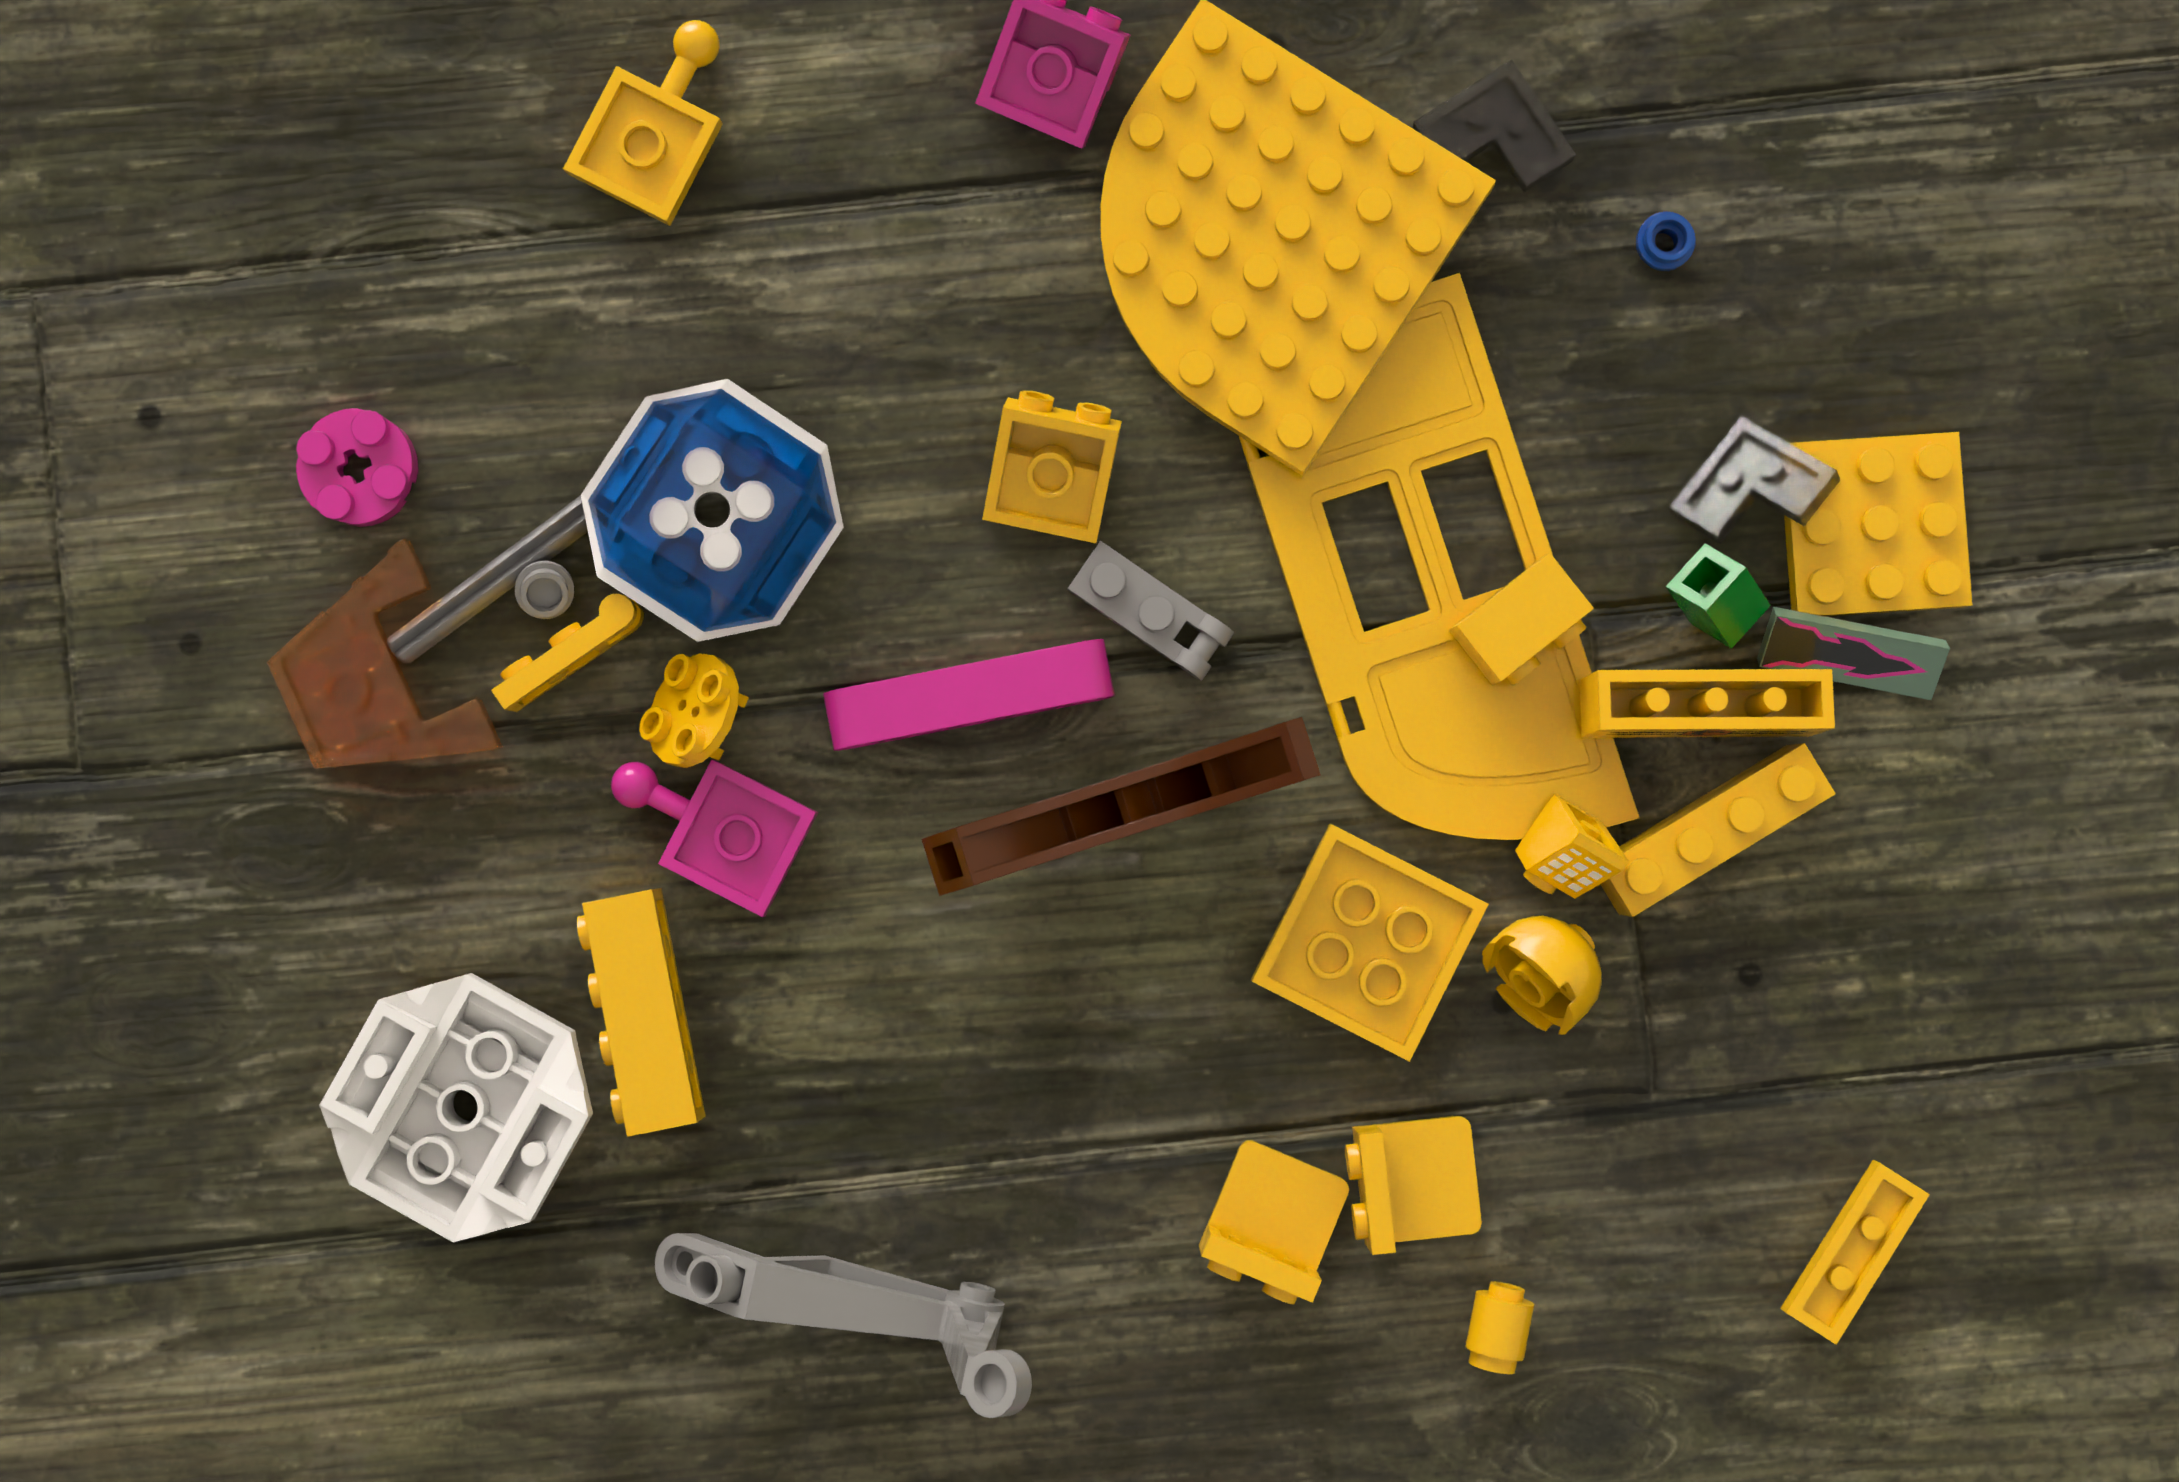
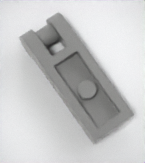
(1148, 609)

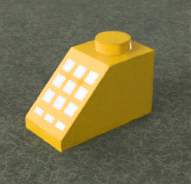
(1569, 850)

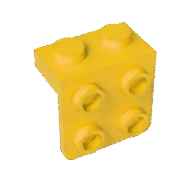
(1413, 1181)
(1273, 1222)

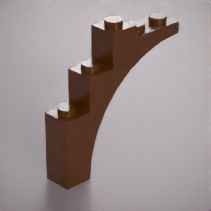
(1121, 806)

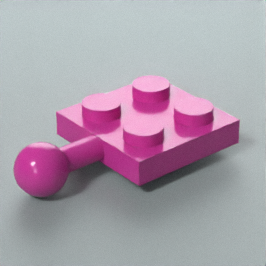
(729, 835)

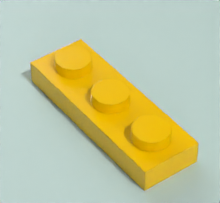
(1854, 1251)

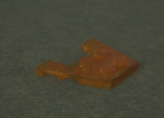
(350, 687)

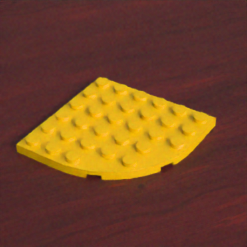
(1271, 232)

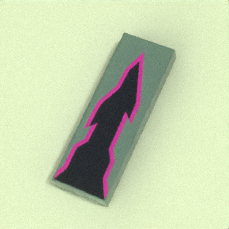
(1854, 652)

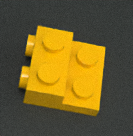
(1052, 466)

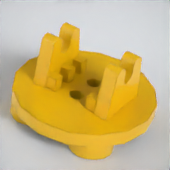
(692, 710)

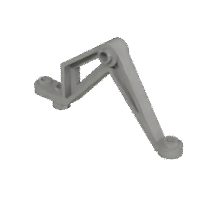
(858, 1299)

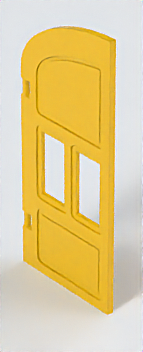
(1436, 733)

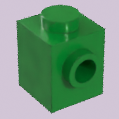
(1718, 595)

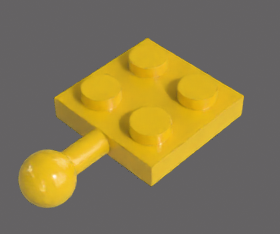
(646, 139)

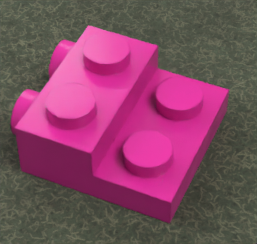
(1053, 67)

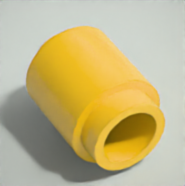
(1499, 1328)

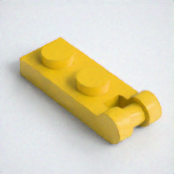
(570, 651)

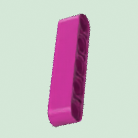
(968, 694)

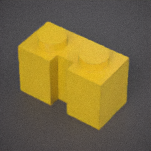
(1522, 621)

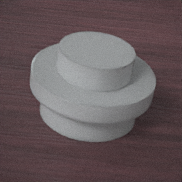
(544, 589)

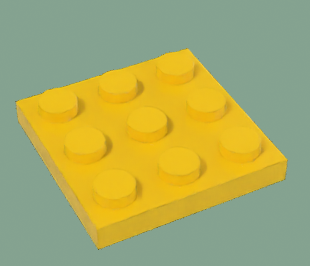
(1886, 531)
(1369, 942)

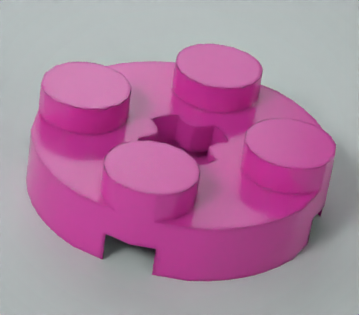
(326, 451)

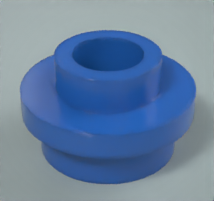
(1677, 228)

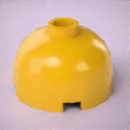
(1546, 970)

